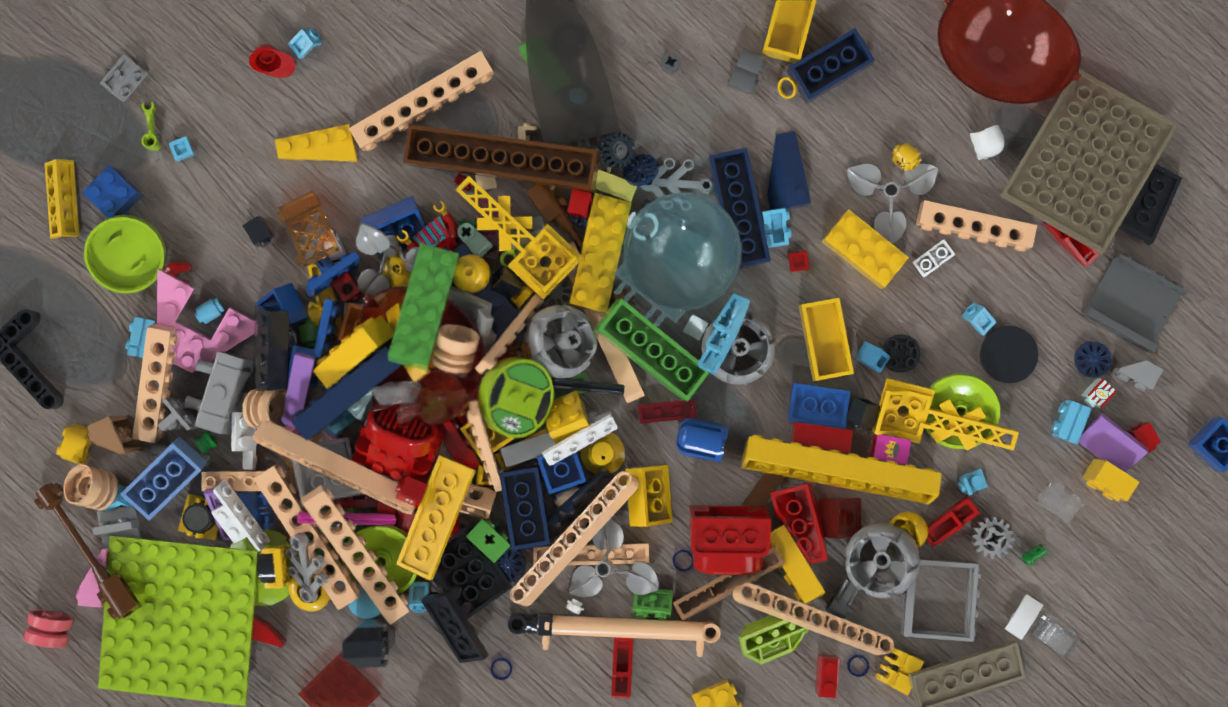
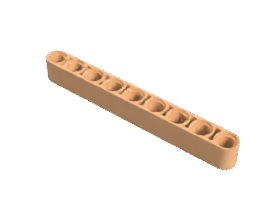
(617, 360)
(330, 464)
(566, 543)
(822, 618)

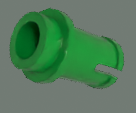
(1033, 555)

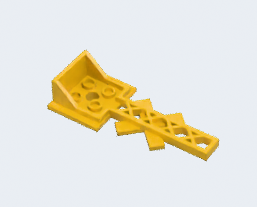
(544, 244)
(912, 424)

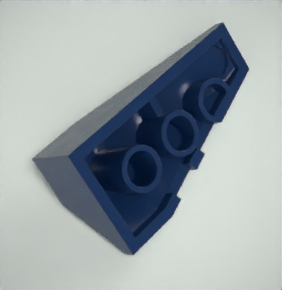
(787, 176)

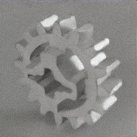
(995, 545)

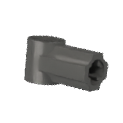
(840, 603)

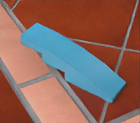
(725, 332)

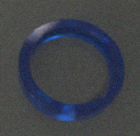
(683, 570)
(501, 659)
(867, 665)

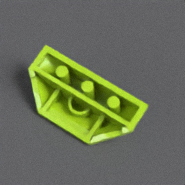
(770, 638)

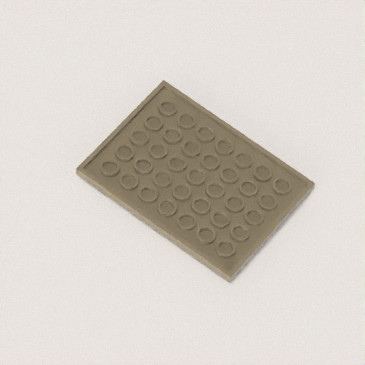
(1089, 161)

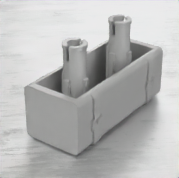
(222, 393)

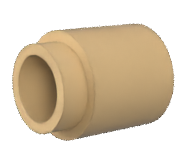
(564, 495)

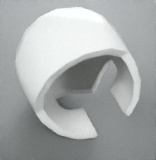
(988, 142)

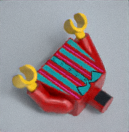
(438, 233)

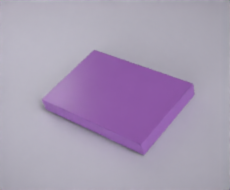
(1112, 443)

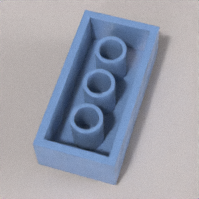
(164, 478)

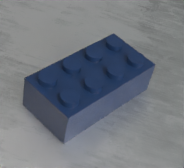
(831, 65)
(525, 508)

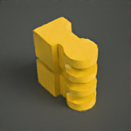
(899, 679)

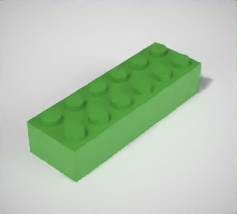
(423, 307)
(651, 349)

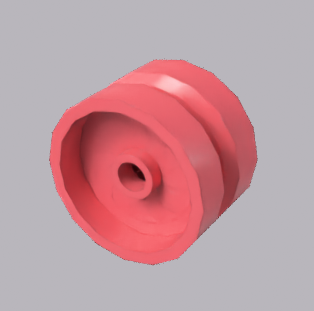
(48, 628)

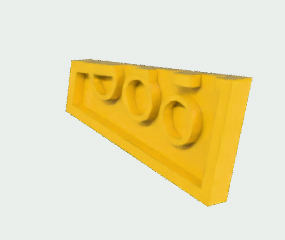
(320, 145)

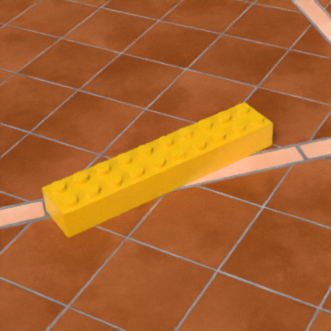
(841, 470)

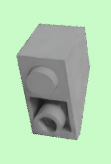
(1141, 373)

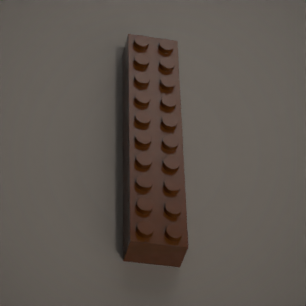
(502, 157)

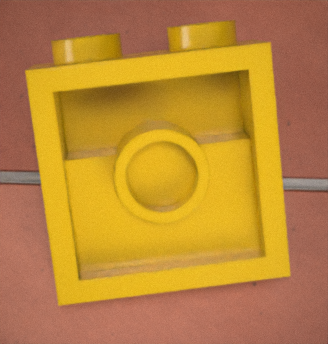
(717, 696)

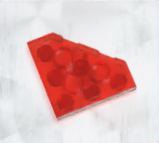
(339, 686)

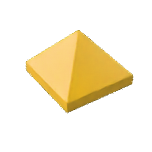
(481, 476)

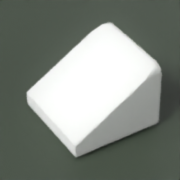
(695, 327)

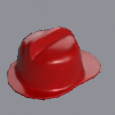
(271, 61)

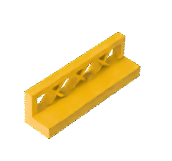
(62, 195)

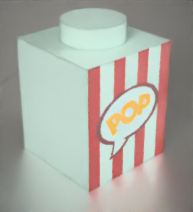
(1098, 393)

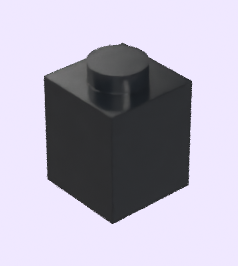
(258, 231)
(506, 282)
(863, 413)

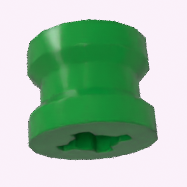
(206, 442)

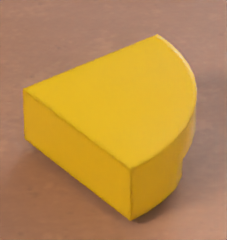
(315, 313)

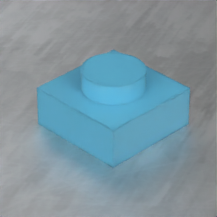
(181, 148)

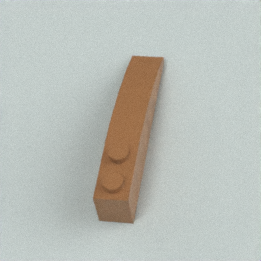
(723, 587)

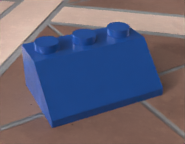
(395, 218)

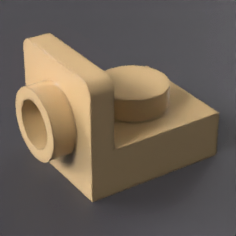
(526, 128)

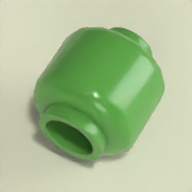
(308, 333)

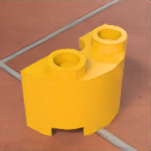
(75, 444)

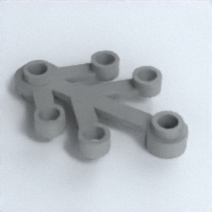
(672, 183)
(308, 589)

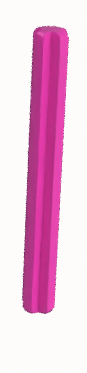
(356, 518)

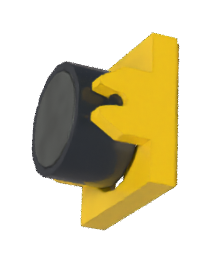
(198, 518)
(274, 567)

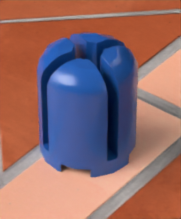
(701, 439)

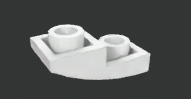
(933, 258)
(1023, 617)

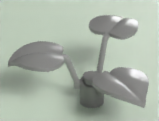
(865, 180)
(372, 241)
(586, 580)

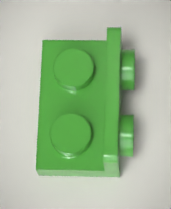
(654, 604)

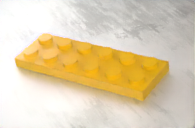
(600, 253)
(435, 517)

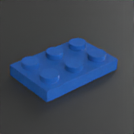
(327, 328)
(818, 405)

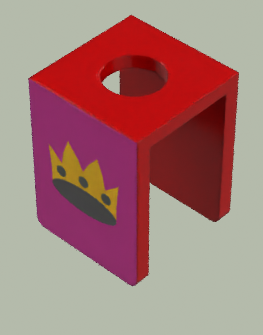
(890, 448)

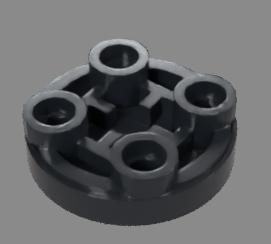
(903, 353)

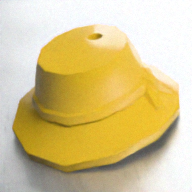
(607, 446)

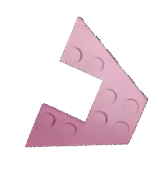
(192, 345)

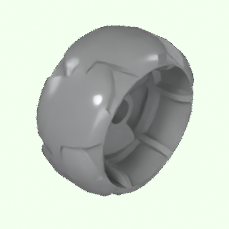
(574, 334)
(762, 350)
(862, 573)

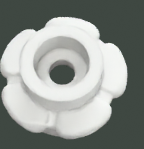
(574, 606)

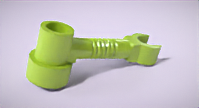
(150, 137)

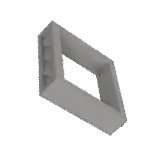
(971, 609)

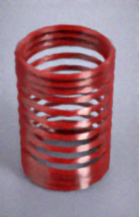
(459, 180)

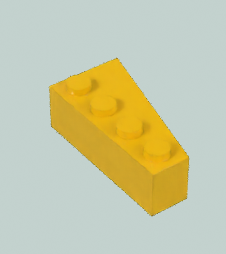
(796, 567)

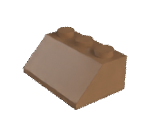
(114, 434)

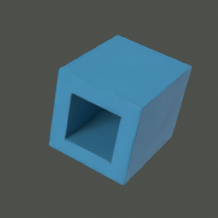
(872, 357)

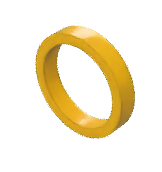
(794, 86)

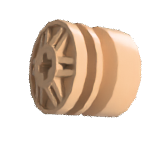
(455, 348)
(264, 406)
(90, 487)

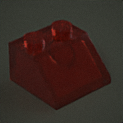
(840, 516)

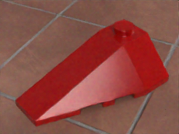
(801, 517)

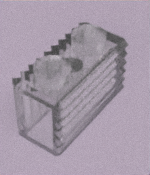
(1055, 636)

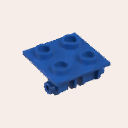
(259, 508)

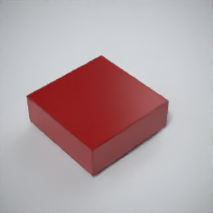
(798, 261)

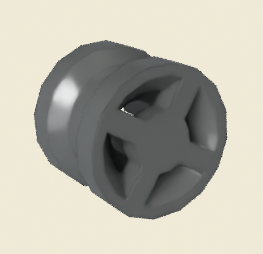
(671, 67)

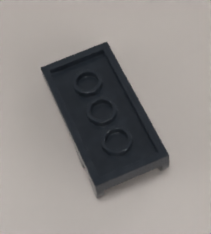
(1151, 205)
(579, 501)
(454, 626)

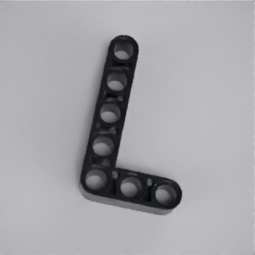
(21, 361)

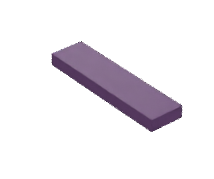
(297, 387)

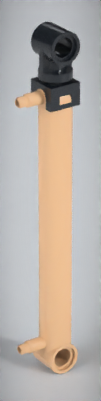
(614, 627)

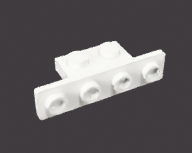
(242, 439)
(580, 440)
(236, 518)

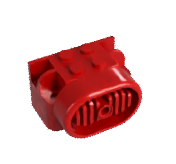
(398, 448)
(729, 538)

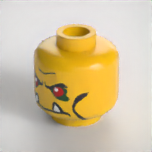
(906, 157)

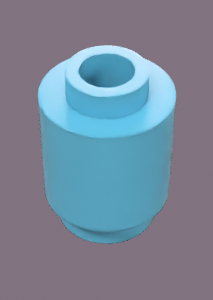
(209, 310)

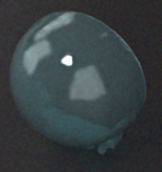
(679, 254)

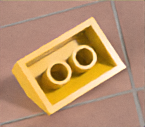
(652, 499)

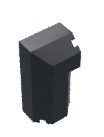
(369, 643)

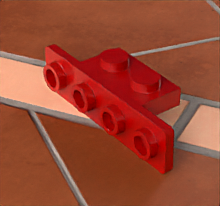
(458, 444)

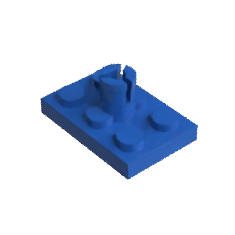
(330, 272)

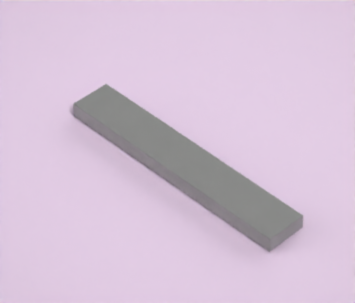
(532, 447)

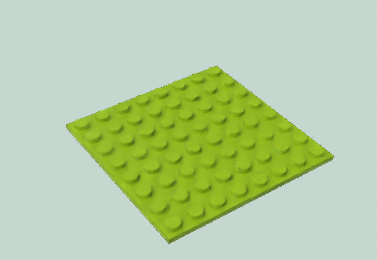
(192, 621)

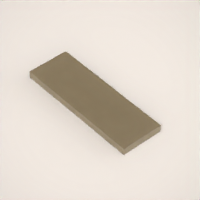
(967, 675)

